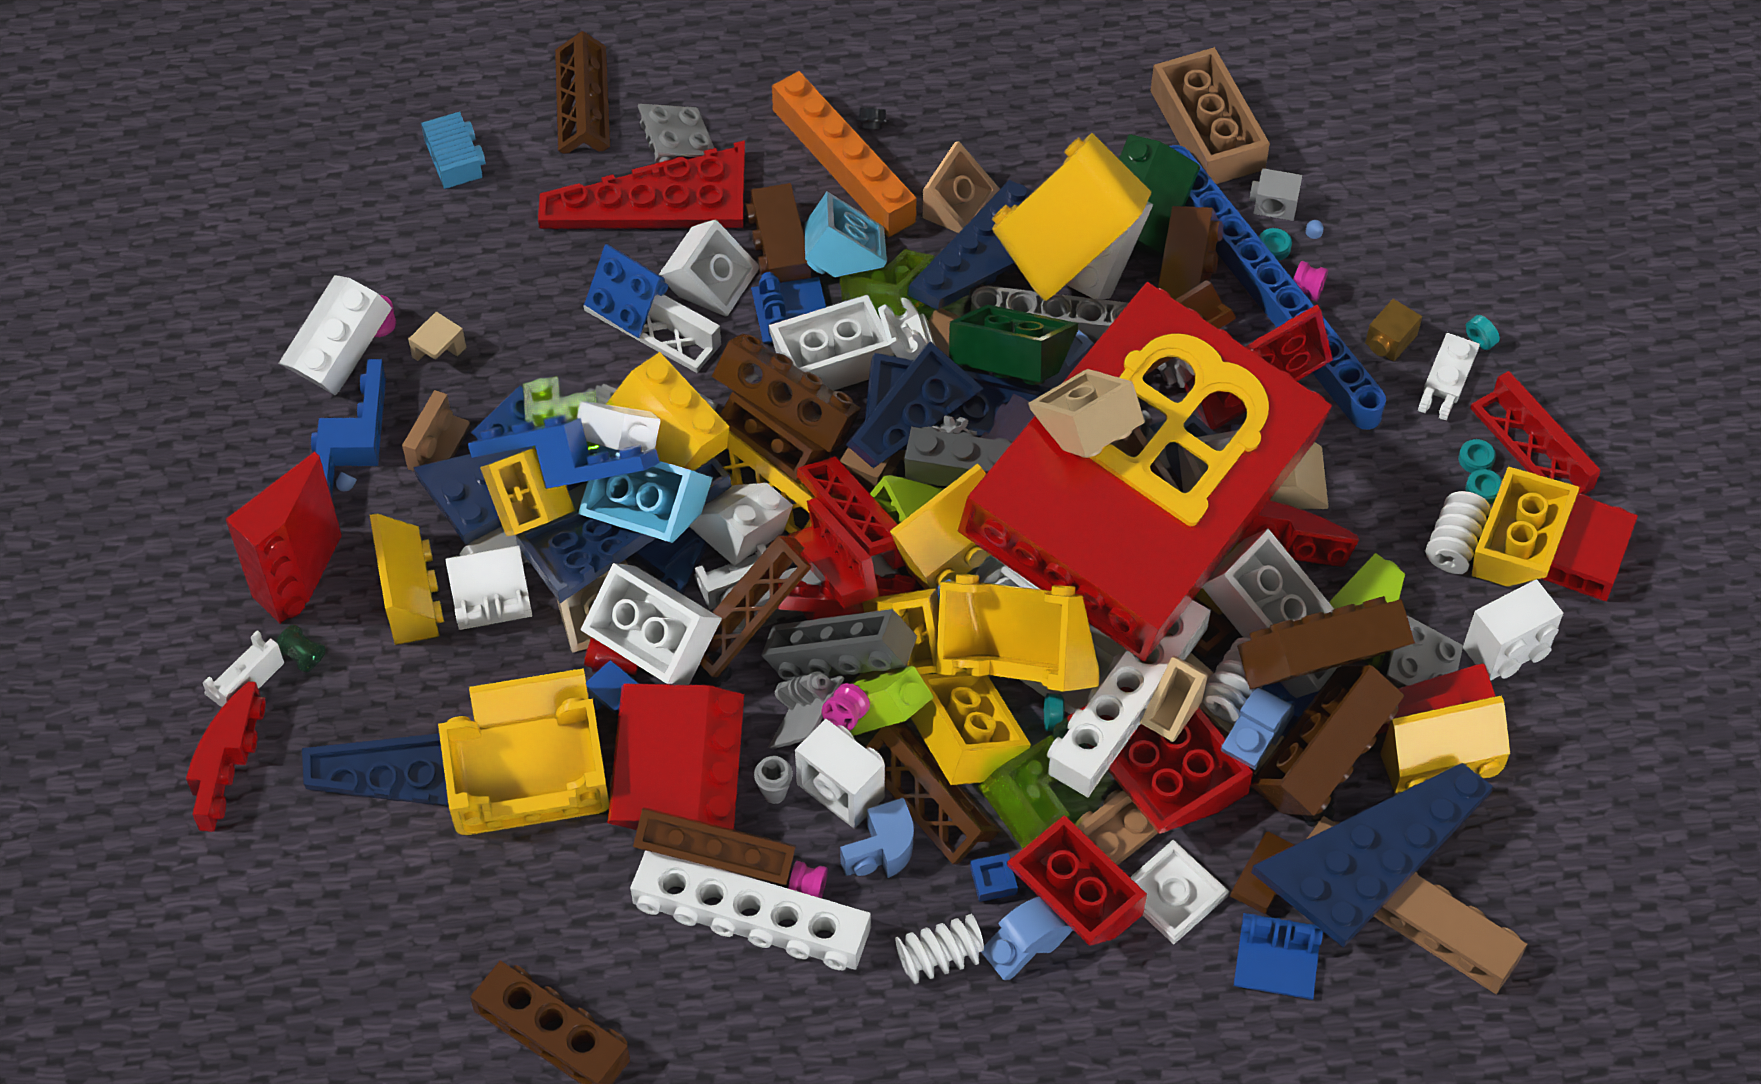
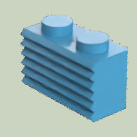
(452, 149)

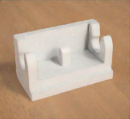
(907, 332)
(718, 580)
(253, 665)

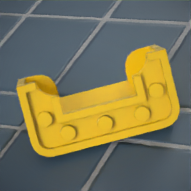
(1071, 216)
(1016, 633)
(524, 770)

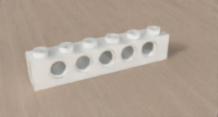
(1085, 767)
(737, 893)

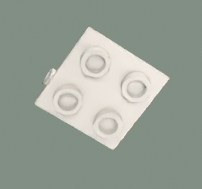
(488, 587)

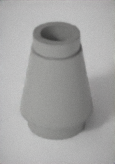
(773, 778)

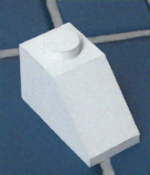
(618, 426)

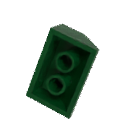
(1169, 179)
(1011, 343)

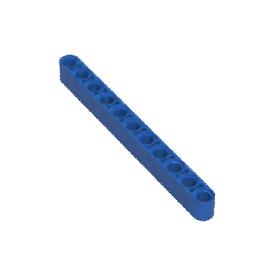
(1283, 299)

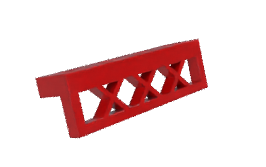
(1541, 429)
(852, 508)
(836, 557)

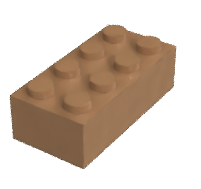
(1210, 115)

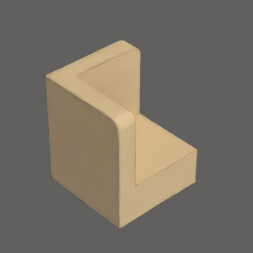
(437, 336)

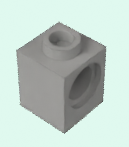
(1276, 194)

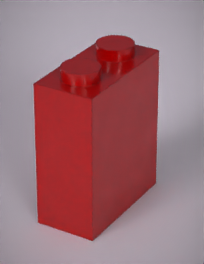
(1592, 547)

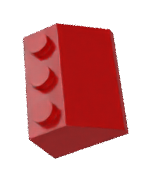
(1079, 882)

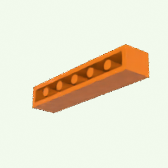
(844, 153)

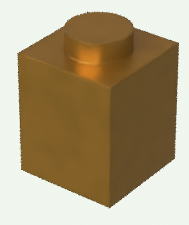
(1393, 330)

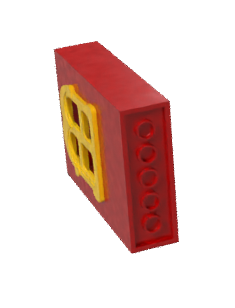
(1111, 522)

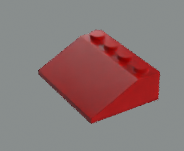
(1294, 347)
(287, 538)
(676, 753)
(1179, 778)

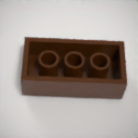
(1324, 641)
(1327, 740)

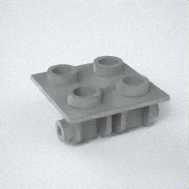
(674, 131)
(1427, 658)
(805, 700)

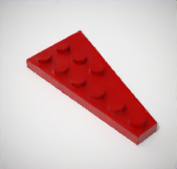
(655, 196)

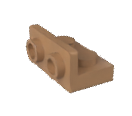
(435, 433)
(1117, 827)

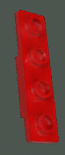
(1444, 691)

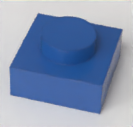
(993, 877)

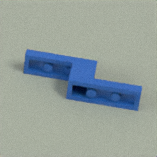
(354, 439)
(563, 451)

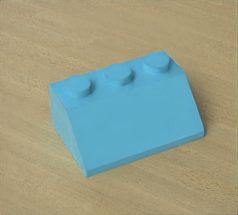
(843, 239)
(650, 501)

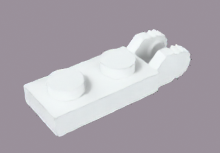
(1449, 373)

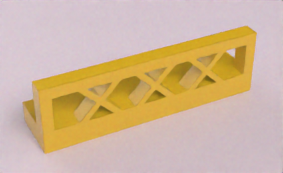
(766, 470)

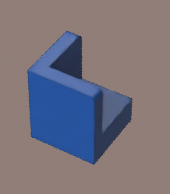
(606, 686)

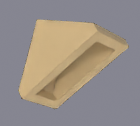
(1175, 698)

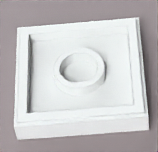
(1177, 891)

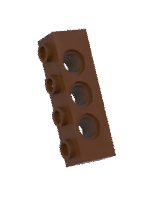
(767, 392)
(508, 985)

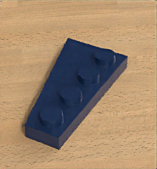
(918, 399)
(383, 769)

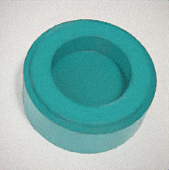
(1277, 242)
(1482, 331)
(1477, 455)
(1484, 483)
(1053, 710)

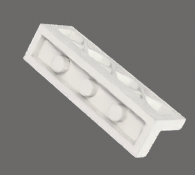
(681, 321)

